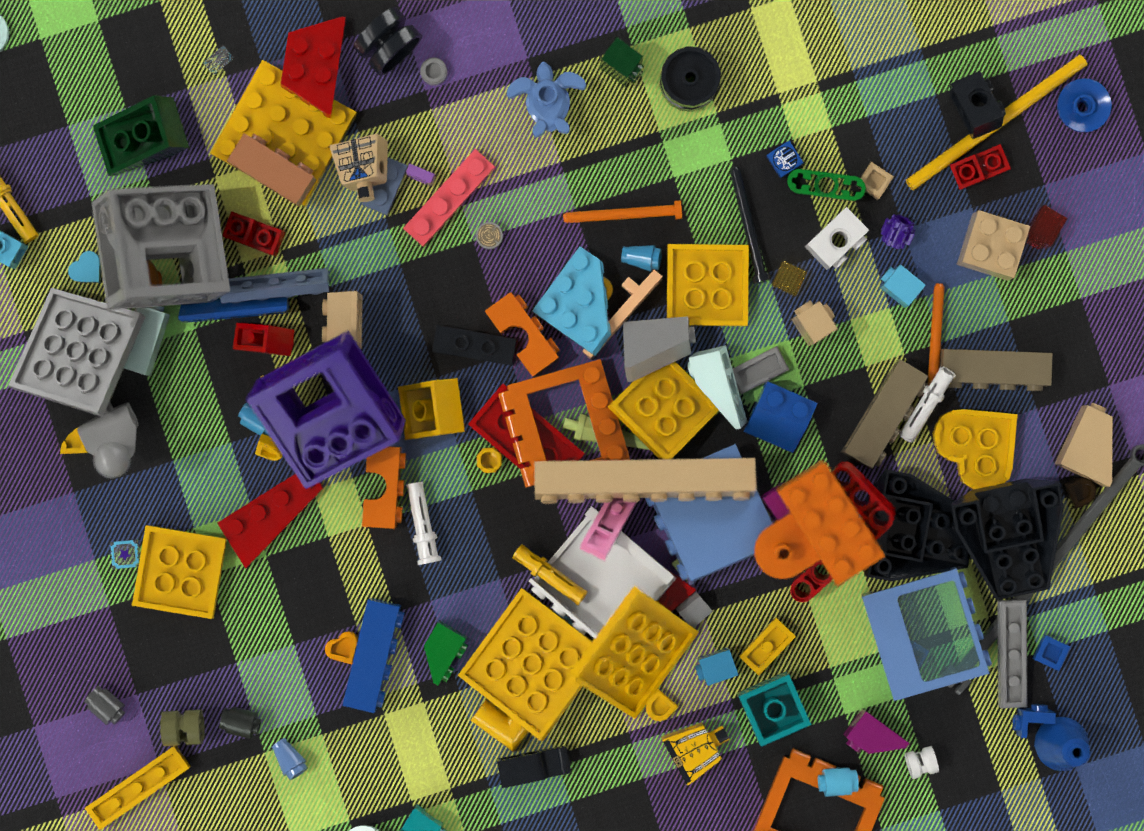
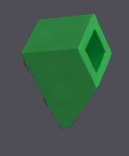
(441, 649)

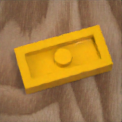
(767, 646)

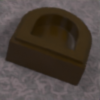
(1080, 491)

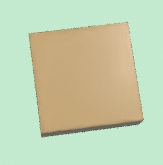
(876, 180)

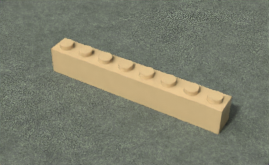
(645, 480)

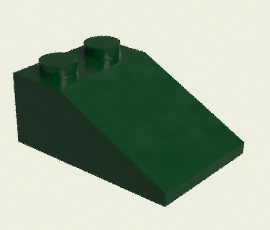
(141, 135)

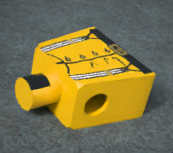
(694, 749)

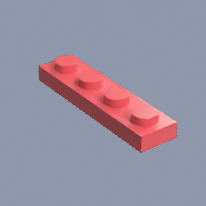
(449, 198)

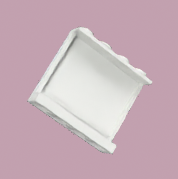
(604, 580)

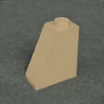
(1089, 446)

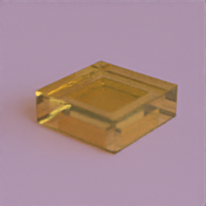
(789, 278)

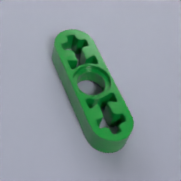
(820, 175)

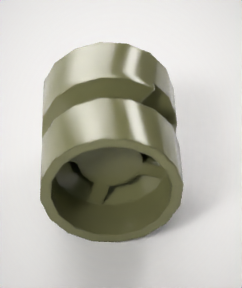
(182, 727)

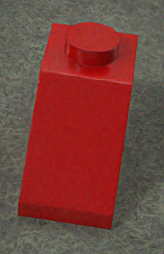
(263, 339)

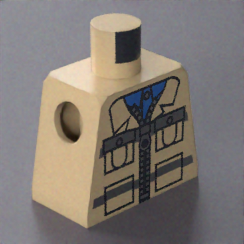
(362, 164)

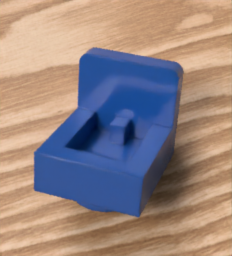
(1036, 714)

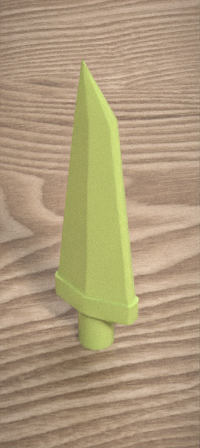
(584, 431)

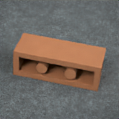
(272, 168)

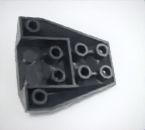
(922, 532)
(1012, 533)

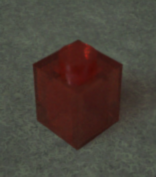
(1045, 227)

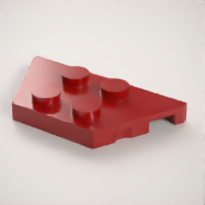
(313, 63)

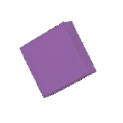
(420, 175)

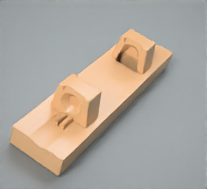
(638, 295)

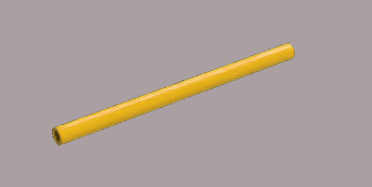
(1012, 111)

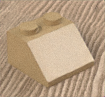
(343, 314)

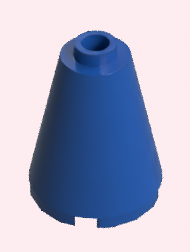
(1062, 744)

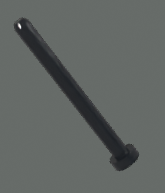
(749, 229)

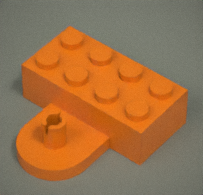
(817, 528)

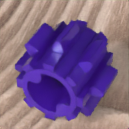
(898, 231)

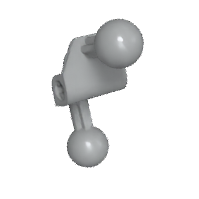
(111, 439)

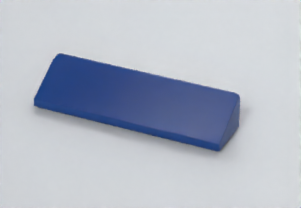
(216, 310)

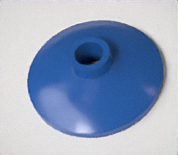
(1093, 96)

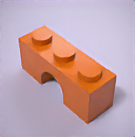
(511, 313)
(385, 510)

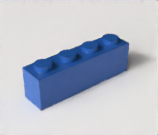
(372, 655)

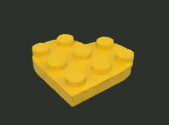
(979, 444)

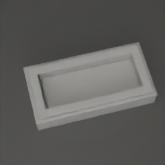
(759, 369)

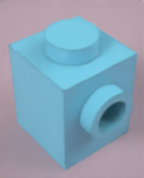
(11, 250)

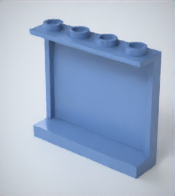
(710, 533)

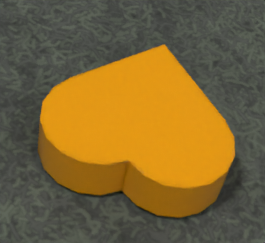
(342, 648)

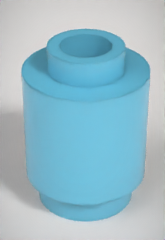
(838, 782)

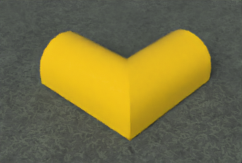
(499, 725)

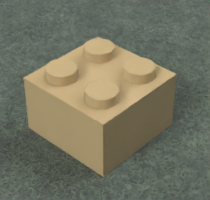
(993, 245)

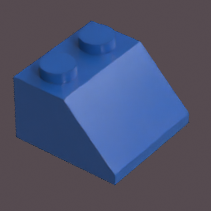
(780, 417)

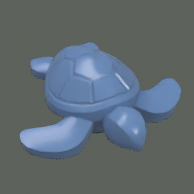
(548, 99)

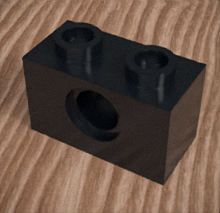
(977, 119)

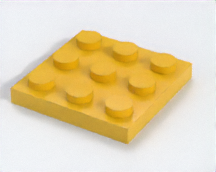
(708, 284)
(664, 409)
(179, 572)

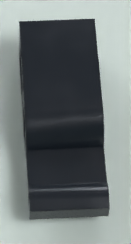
(533, 766)

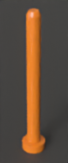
(625, 213)
(936, 331)

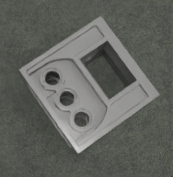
(160, 225)

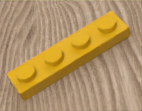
(137, 787)

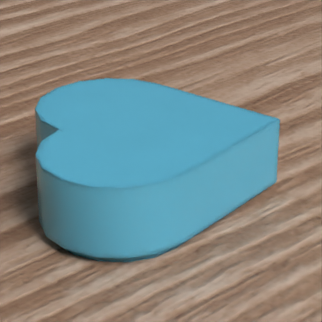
(86, 269)

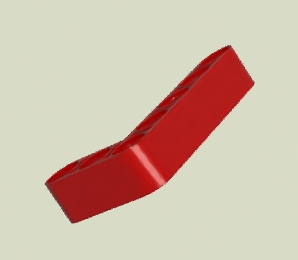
(867, 511)

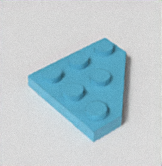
(578, 302)

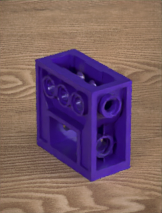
(336, 428)

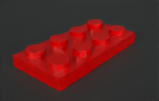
(492, 426)

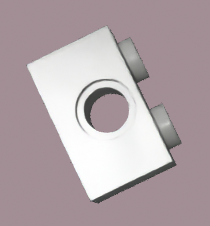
(849, 227)

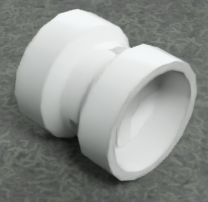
(921, 762)

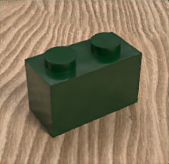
(622, 63)

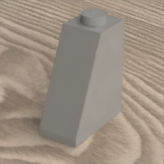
(655, 344)

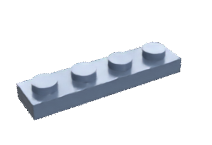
(277, 285)

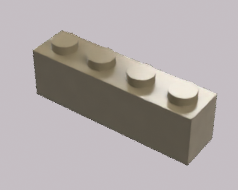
(998, 368)
(884, 414)

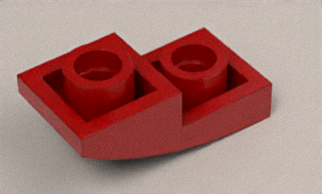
(980, 167)
(253, 234)

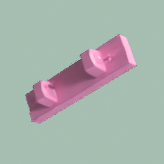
(611, 517)

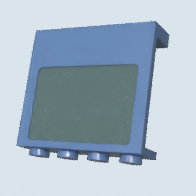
(926, 634)

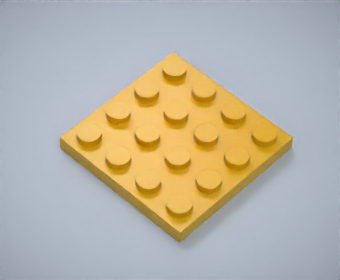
(284, 124)
(633, 652)
(527, 664)

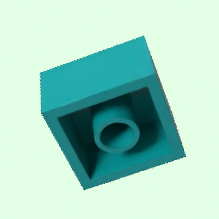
(773, 708)

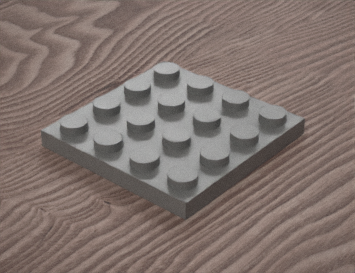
(76, 352)

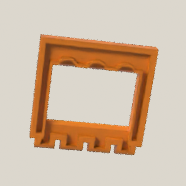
(597, 399)
(797, 767)

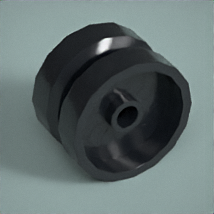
(387, 41)
(687, 63)

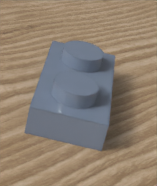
(386, 193)

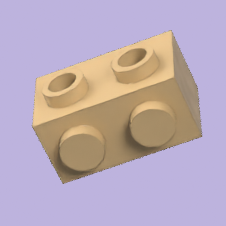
(814, 321)

